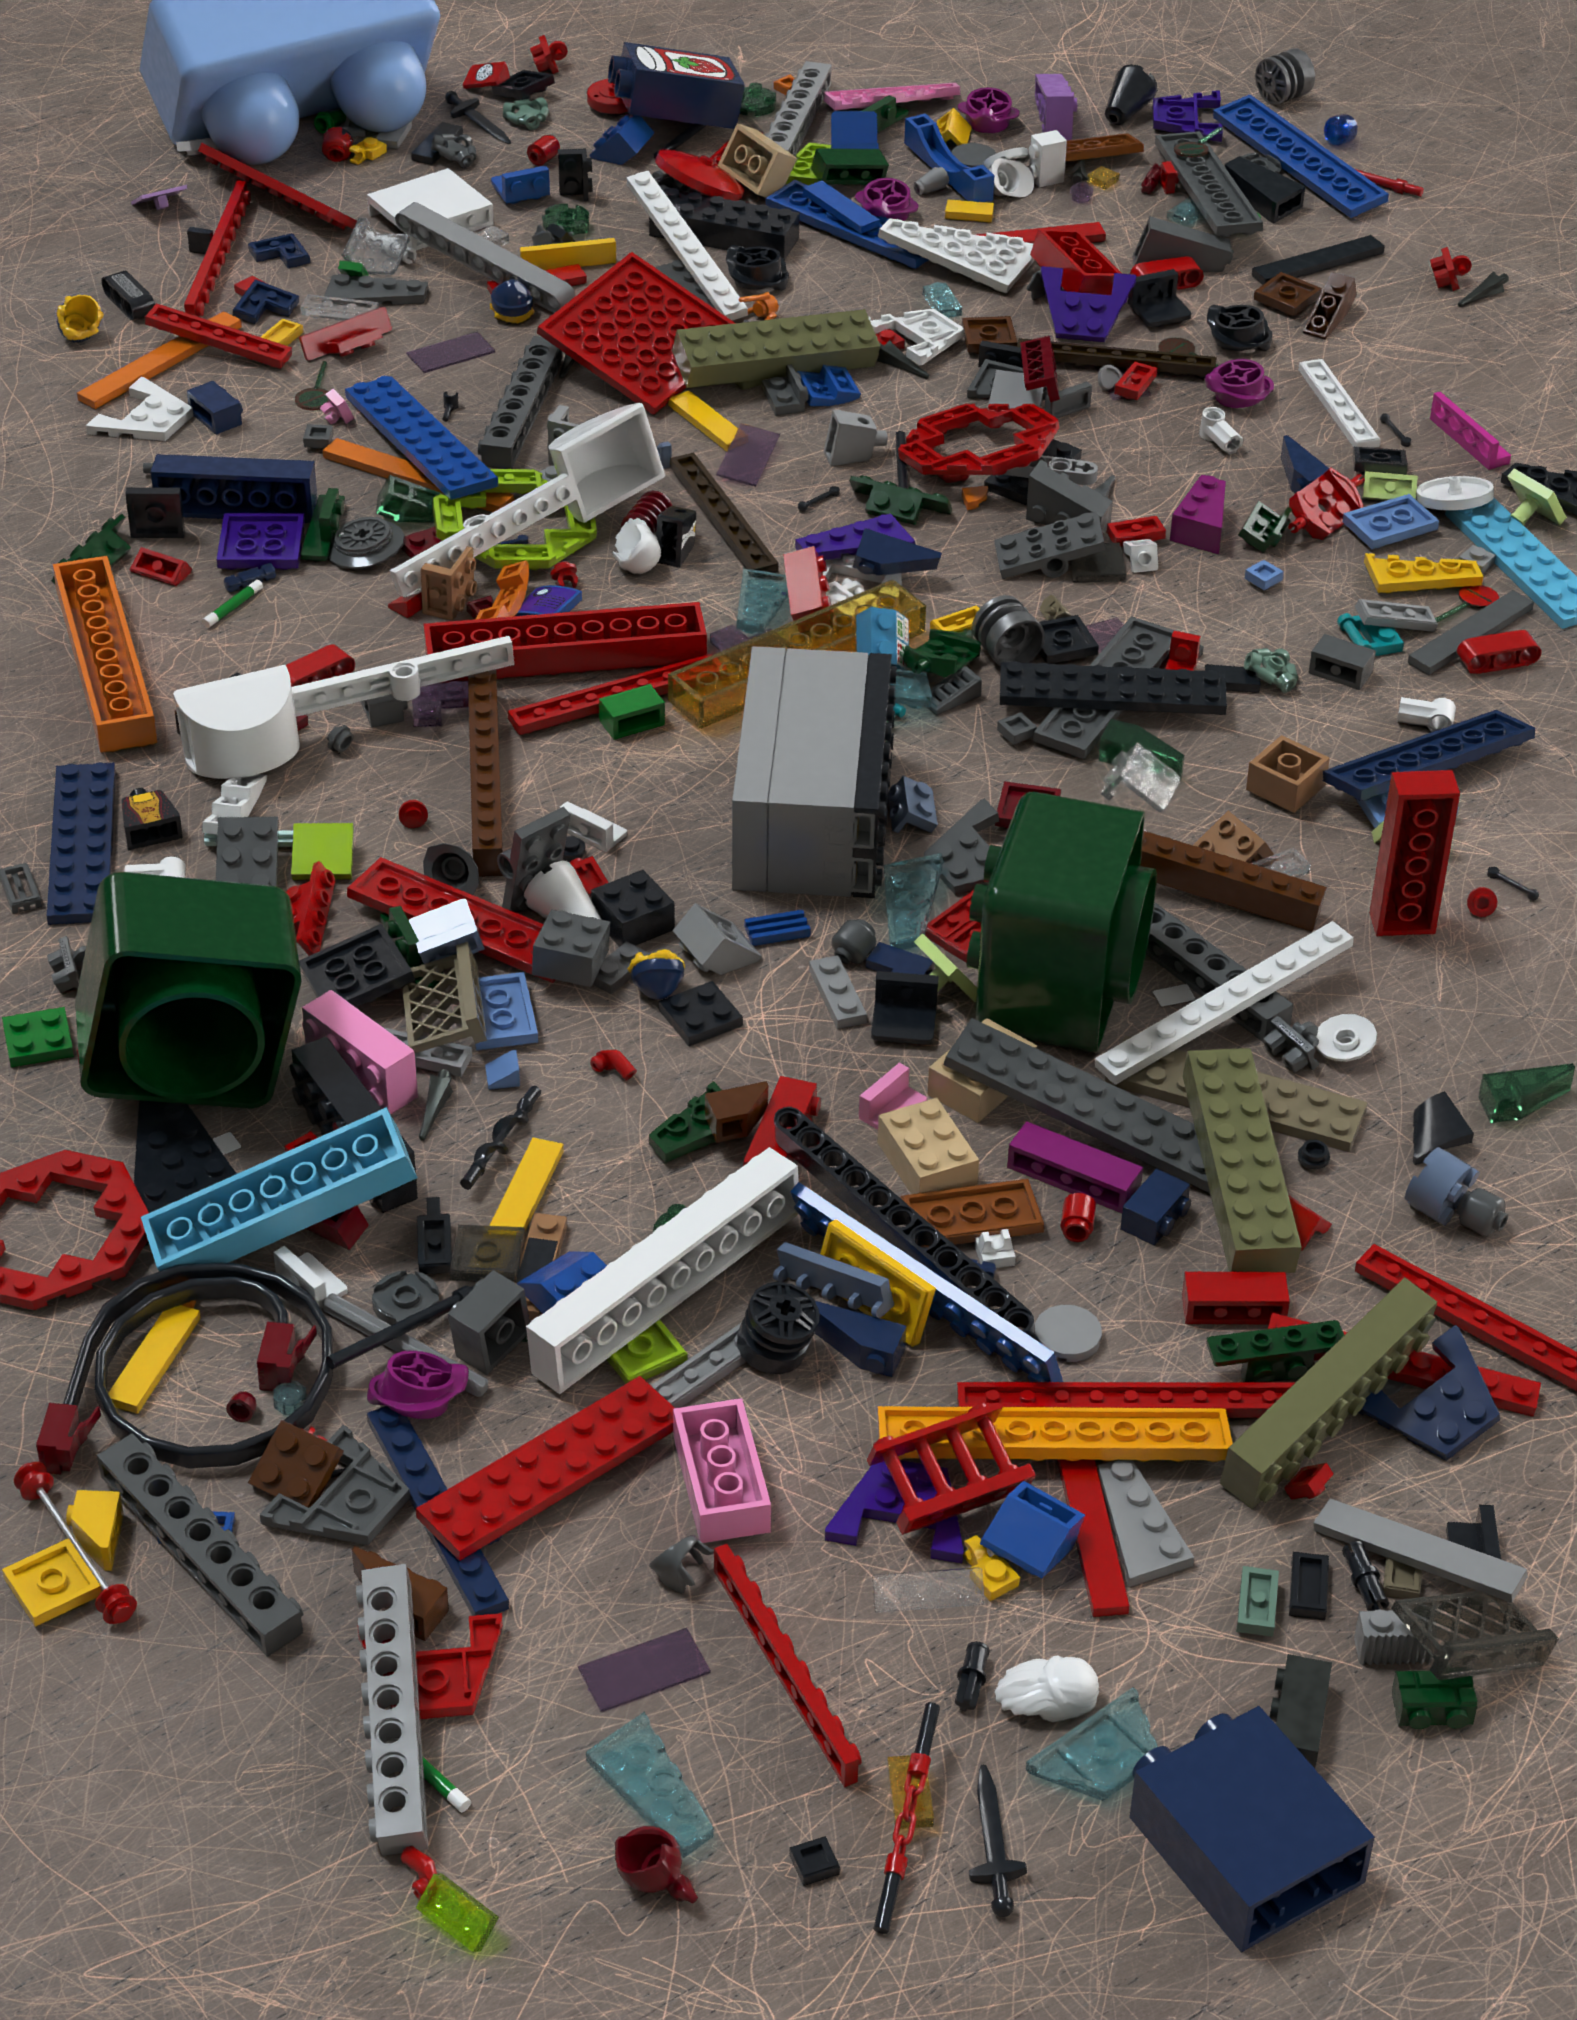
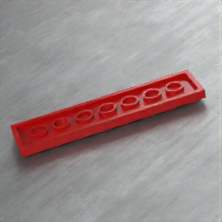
(277, 188)
(503, 932)
(547, 1468)

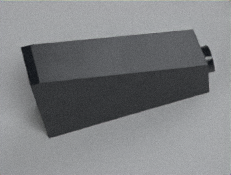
(1266, 190)

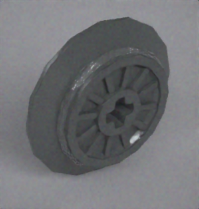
(365, 543)

